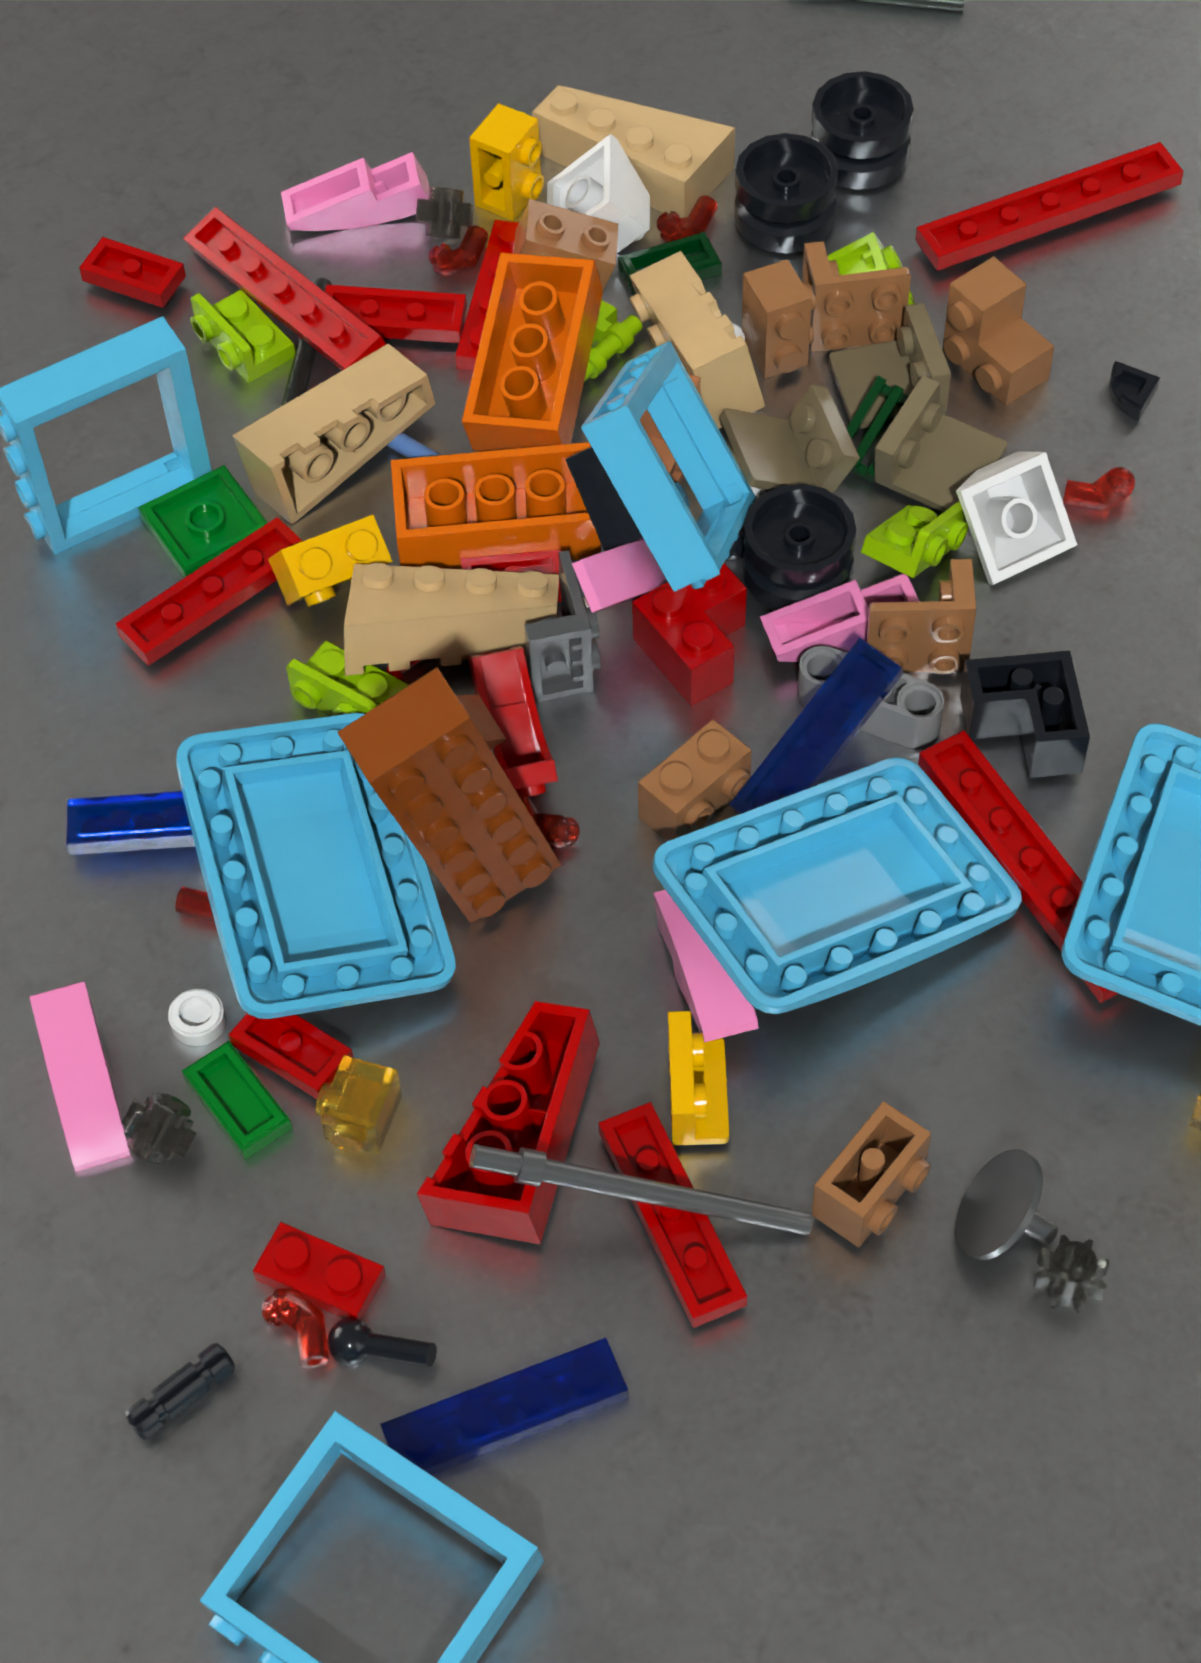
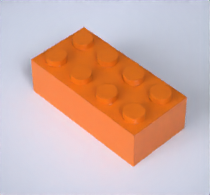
(533, 352)
(489, 506)

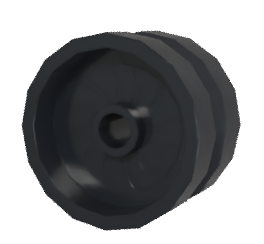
(865, 126)
(785, 192)
(797, 544)

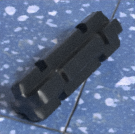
(180, 1391)

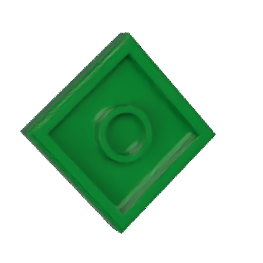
(201, 519)

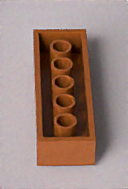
(450, 796)

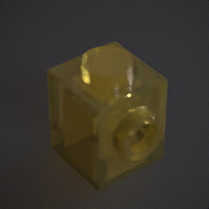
(359, 1105)

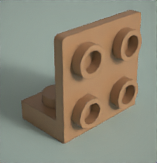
(855, 306)
(929, 633)

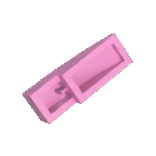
(356, 196)
(618, 575)
(831, 617)
(707, 988)
(80, 1076)

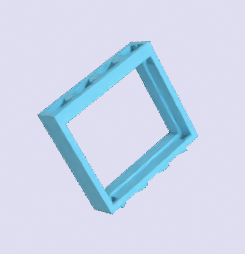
(81, 380)
(682, 548)
(341, 1436)

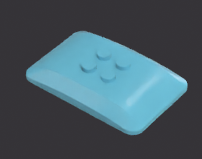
(308, 872)
(836, 885)
(1142, 891)

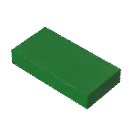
(237, 1100)

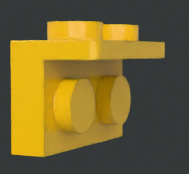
(696, 1085)

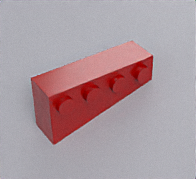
(528, 1106)

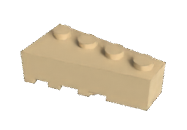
(670, 151)
(682, 312)
(332, 431)
(439, 613)

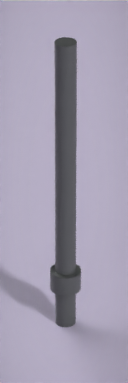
(533, 1168)

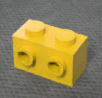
(506, 162)
(327, 560)

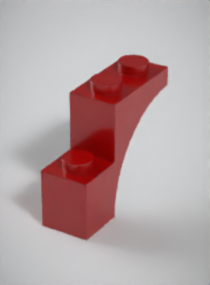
(506, 690)

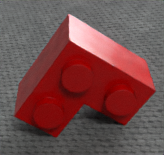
(688, 633)

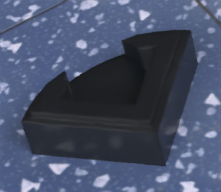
(1132, 389)

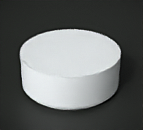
(197, 1017)

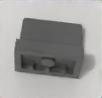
(564, 648)

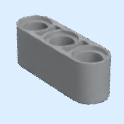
(896, 715)

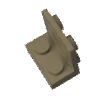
(897, 361)
(803, 449)
(930, 452)

